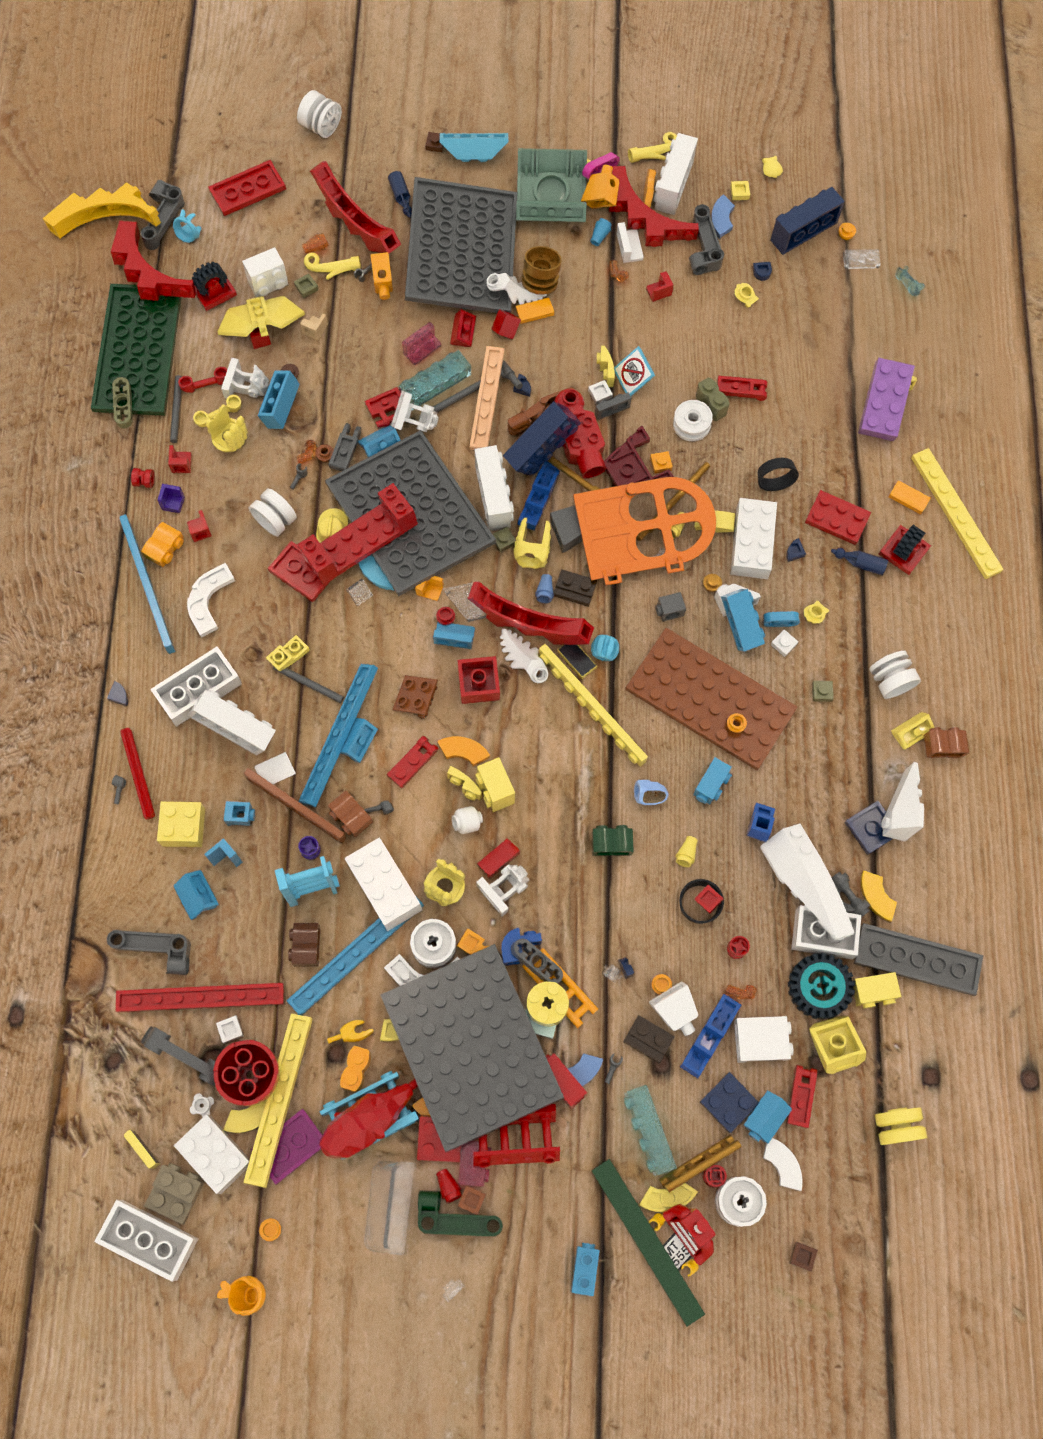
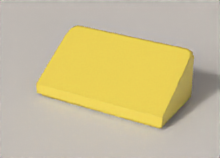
(912, 730)

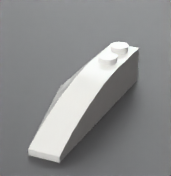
(804, 872)

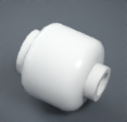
(467, 820)

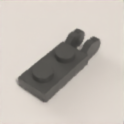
(344, 448)

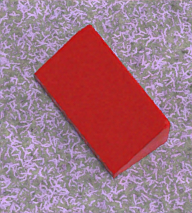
(463, 329)
(498, 858)

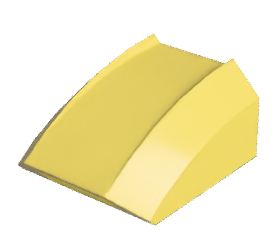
(837, 1044)

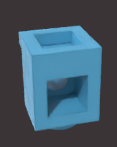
(233, 809)

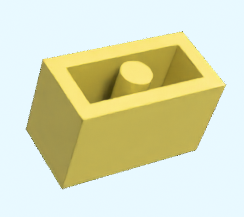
(876, 989)

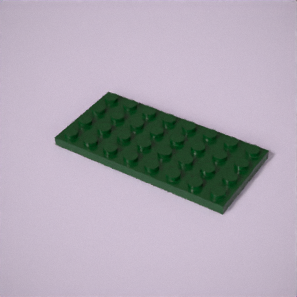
(138, 347)

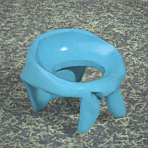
(188, 232)

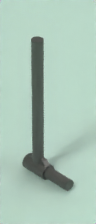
(506, 372)

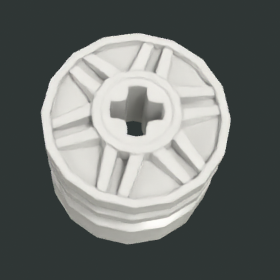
(319, 114)
(894, 673)

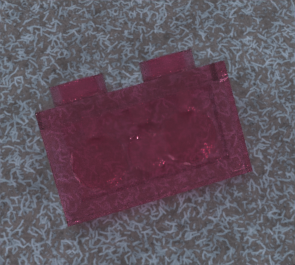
(421, 344)
(470, 1174)

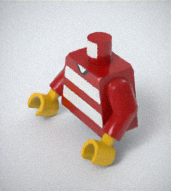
(691, 1230)

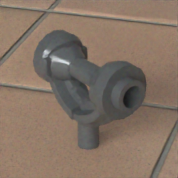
(857, 905)

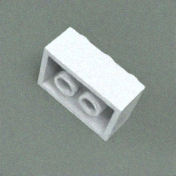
(813, 938)
(213, 1154)

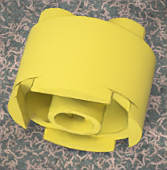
(552, 992)

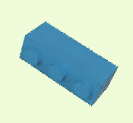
(278, 399)
(743, 619)

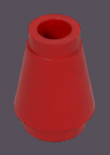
(448, 1186)

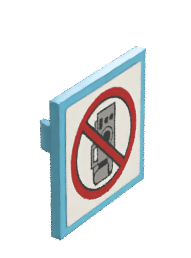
(634, 371)

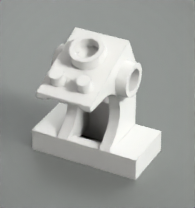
(235, 381)
(427, 420)
(515, 875)

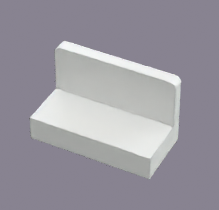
(629, 244)

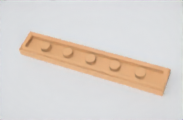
(487, 397)

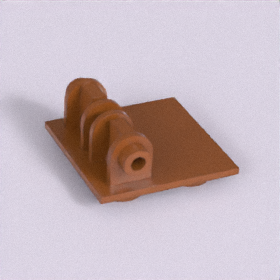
(415, 695)

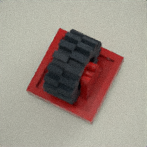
(212, 285)
(905, 548)

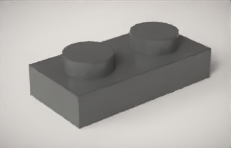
(612, 406)

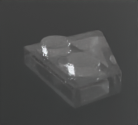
(459, 596)

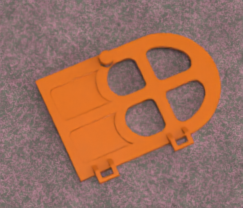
(611, 532)

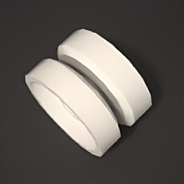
(272, 512)
(433, 931)
(753, 1201)

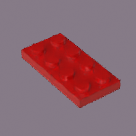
(247, 188)

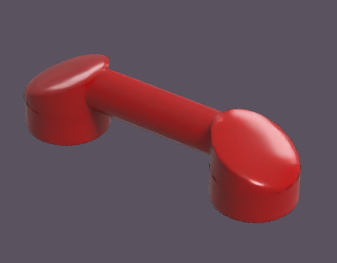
(187, 385)

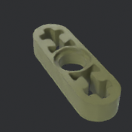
(117, 396)

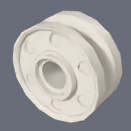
(695, 411)

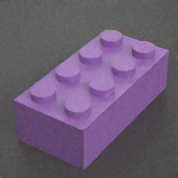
(886, 399)

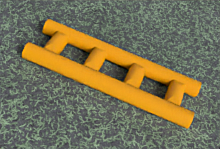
(573, 990)

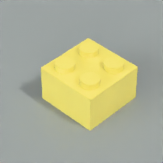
(496, 785)
(181, 824)

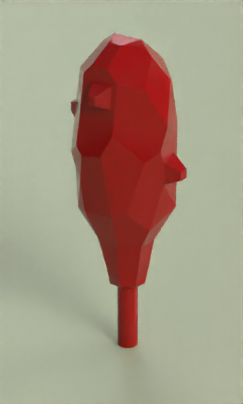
(365, 1121)

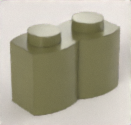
(709, 393)

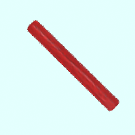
(137, 773)

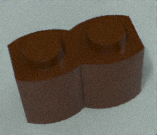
(305, 944)

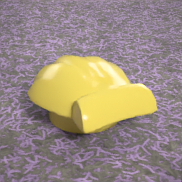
(772, 167)
(745, 294)
(815, 613)

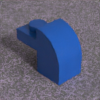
(761, 822)
(513, 935)

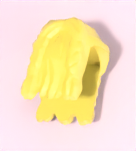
(232, 430)
(540, 551)
(449, 872)

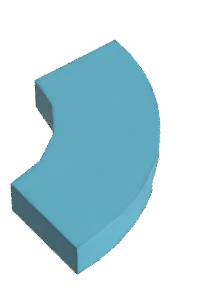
(373, 573)

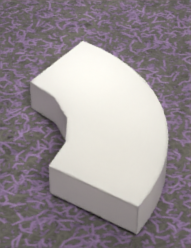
(785, 1163)

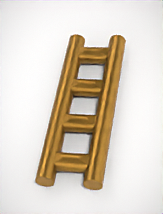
(699, 1163)

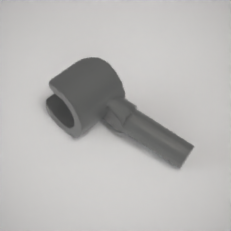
(357, 272)
(300, 474)
(120, 783)
(385, 806)
(613, 1066)

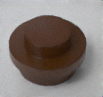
(291, 367)

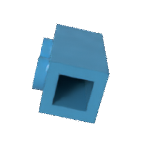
(712, 780)
(767, 1117)
(585, 1270)

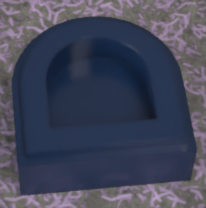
(762, 270)

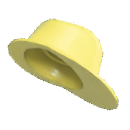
(330, 523)

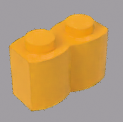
(162, 544)
(357, 1063)

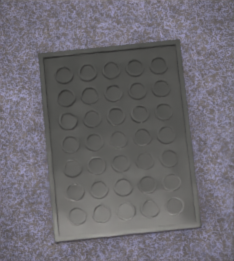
(458, 242)
(447, 522)
(471, 1048)

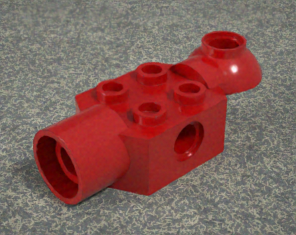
(587, 443)

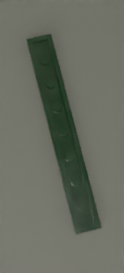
(648, 1243)

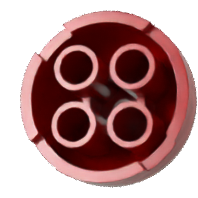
(234, 1065)

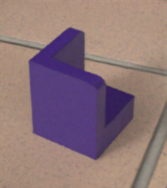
(171, 498)

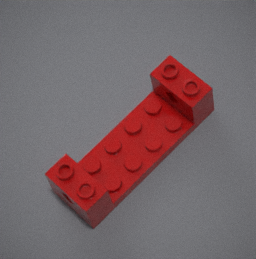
(360, 537)

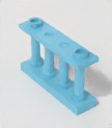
(306, 881)
(406, 1117)

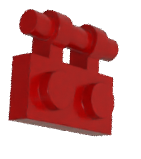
(383, 404)

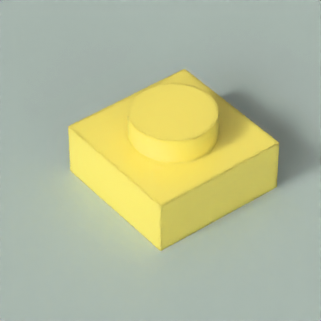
(740, 190)

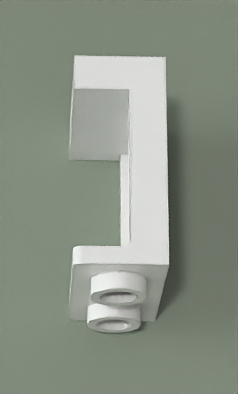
(763, 1039)

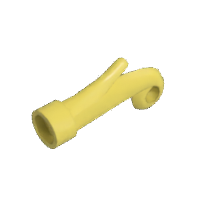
(652, 152)
(334, 267)

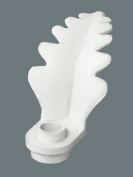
(515, 290)
(523, 656)

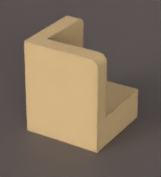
(314, 327)

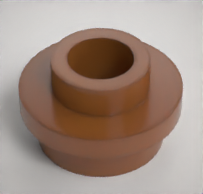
(324, 457)

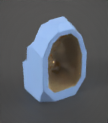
(650, 792)

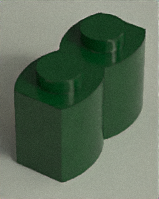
(612, 841)

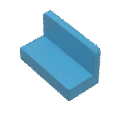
(379, 440)
(454, 635)
(359, 739)
(220, 851)
(195, 893)

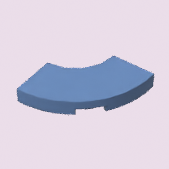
(720, 216)
(586, 1068)

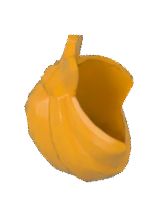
(244, 1295)

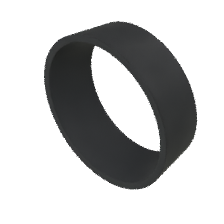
(777, 483)
(701, 882)

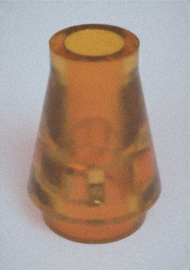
(315, 244)

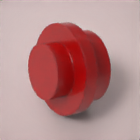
(445, 616)

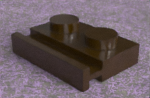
(575, 588)
(648, 1039)

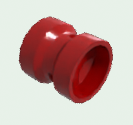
(142, 477)
(741, 946)
(711, 1176)

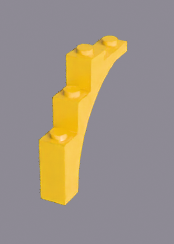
(78, 210)

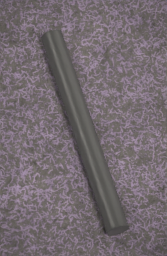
(175, 411)
(311, 684)

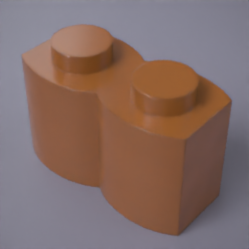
(946, 743)
(349, 814)

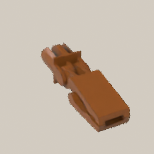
(526, 418)

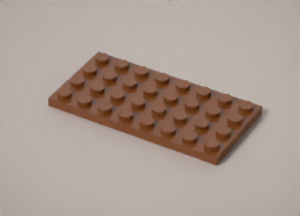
(705, 692)

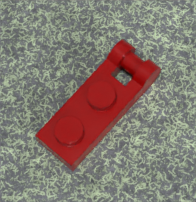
(742, 387)
(412, 762)
(802, 1097)

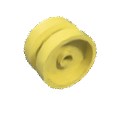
(900, 1124)

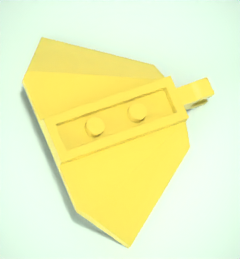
(259, 313)

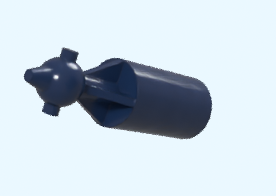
(400, 191)
(862, 560)

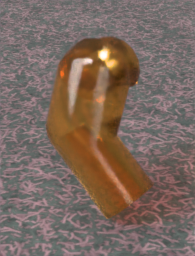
(620, 276)
(309, 454)
(748, 993)

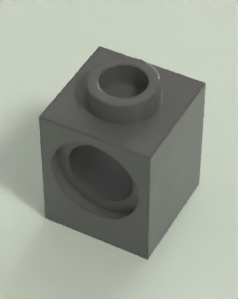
(670, 606)

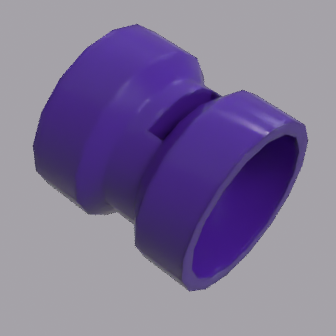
(309, 843)

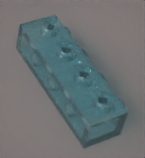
(436, 378)
(650, 1131)

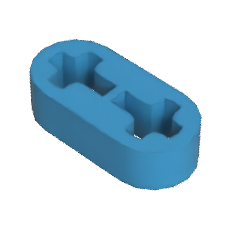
(781, 619)

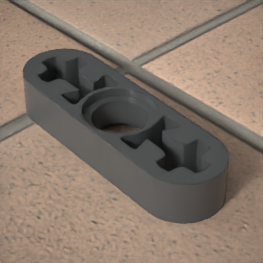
(528, 947)

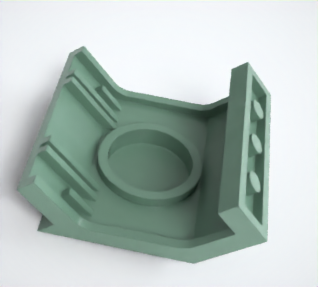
(551, 185)

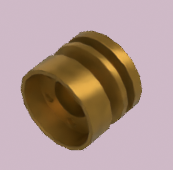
(541, 270)

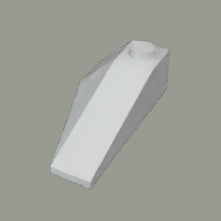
(905, 811)

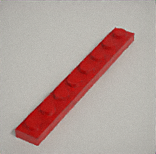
(199, 997)

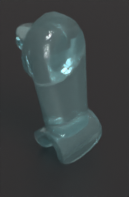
(911, 285)

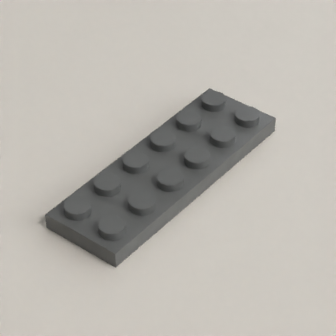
(919, 959)

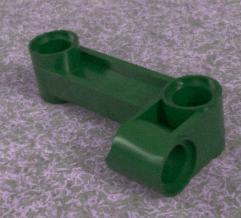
(452, 1223)

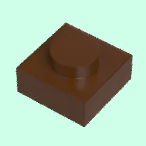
(433, 142)
(803, 1256)

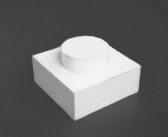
(600, 392)
(784, 643)
(229, 1029)

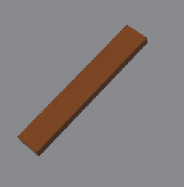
(295, 806)

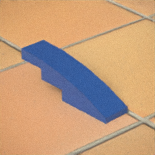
(539, 495)
(710, 1036)

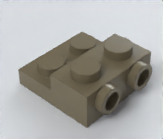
(174, 1193)

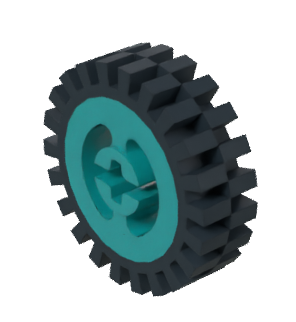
(841, 984)

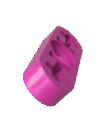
(596, 165)

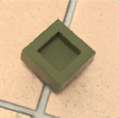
(306, 285)
(504, 539)
(822, 691)

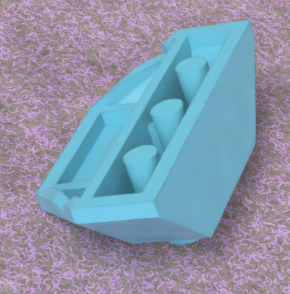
(474, 145)

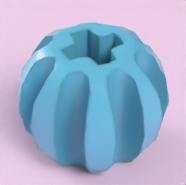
(605, 648)

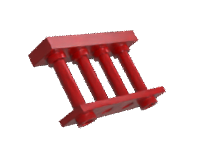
(527, 1154)

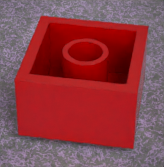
(478, 680)

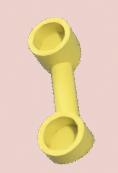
(233, 405)

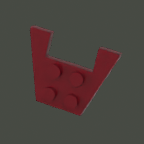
(626, 465)

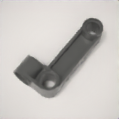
(171, 202)
(705, 260)
(177, 961)
(159, 1041)

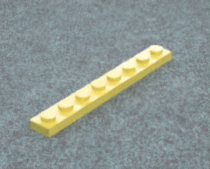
(957, 513)
(597, 712)
(278, 1102)

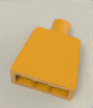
(601, 189)
(382, 274)

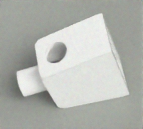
(676, 1008)

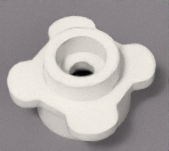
(199, 1099)

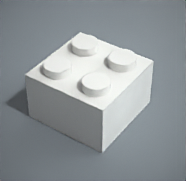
(265, 272)

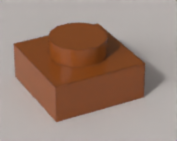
(471, 1200)

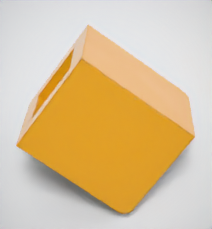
(430, 589)

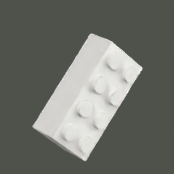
(675, 173)
(493, 488)
(753, 538)
(183, 688)
(232, 722)
(383, 884)
(146, 1240)

